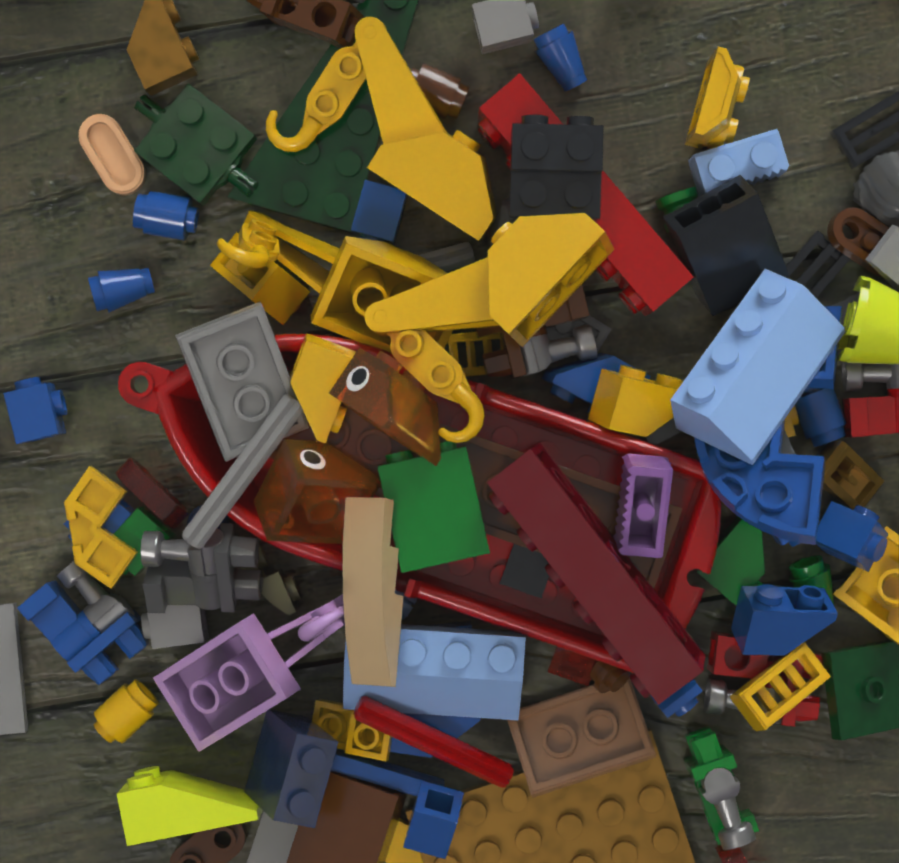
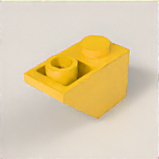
(312, 378)
(631, 402)

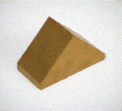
(848, 475)

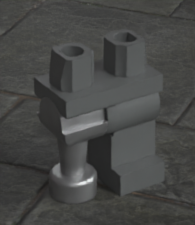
(200, 576)

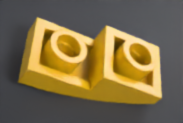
(351, 734)

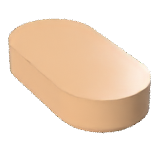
(112, 154)

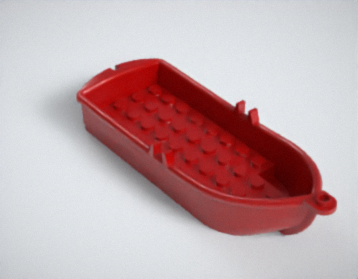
(474, 582)

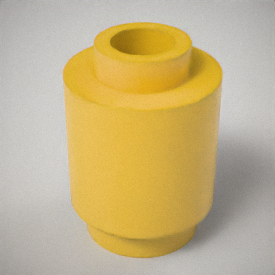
(125, 712)

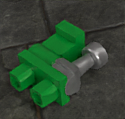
(717, 788)

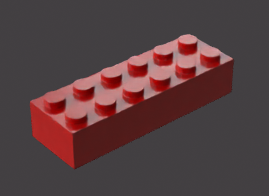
(640, 258)

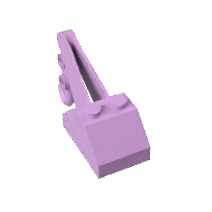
(240, 674)

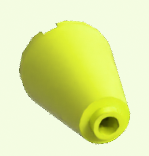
(871, 325)

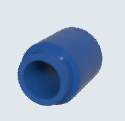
(165, 215)
(820, 416)

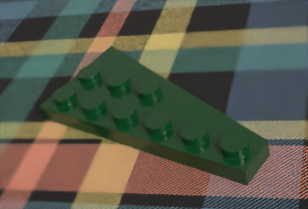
(327, 176)

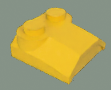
(718, 93)
(876, 592)

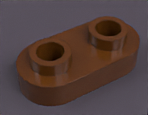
(866, 235)
(206, 849)

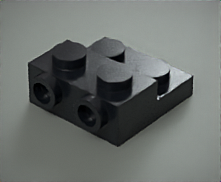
(556, 167)

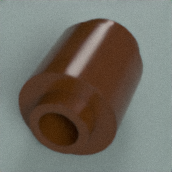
(442, 90)

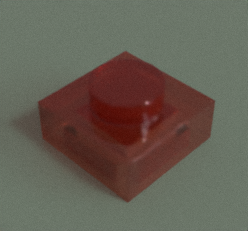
(571, 666)

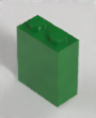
(433, 508)

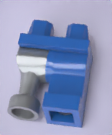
(88, 633)

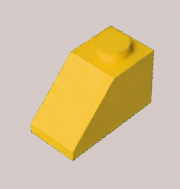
(270, 285)

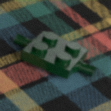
(196, 145)

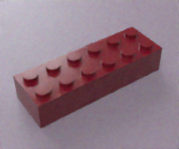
(601, 578)

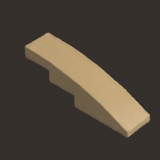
(369, 594)

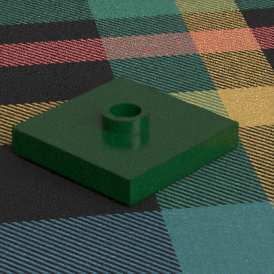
(862, 689)

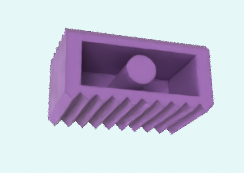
(643, 505)

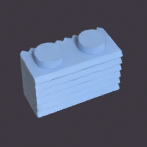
(752, 158)

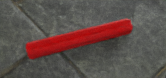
(433, 741)

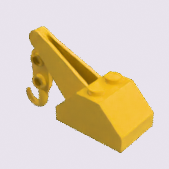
(416, 149)
(359, 276)
(516, 287)

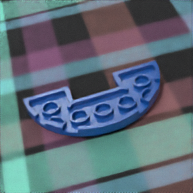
(779, 490)

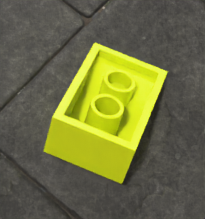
(177, 804)

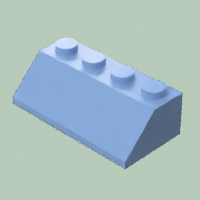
(756, 367)
(451, 674)

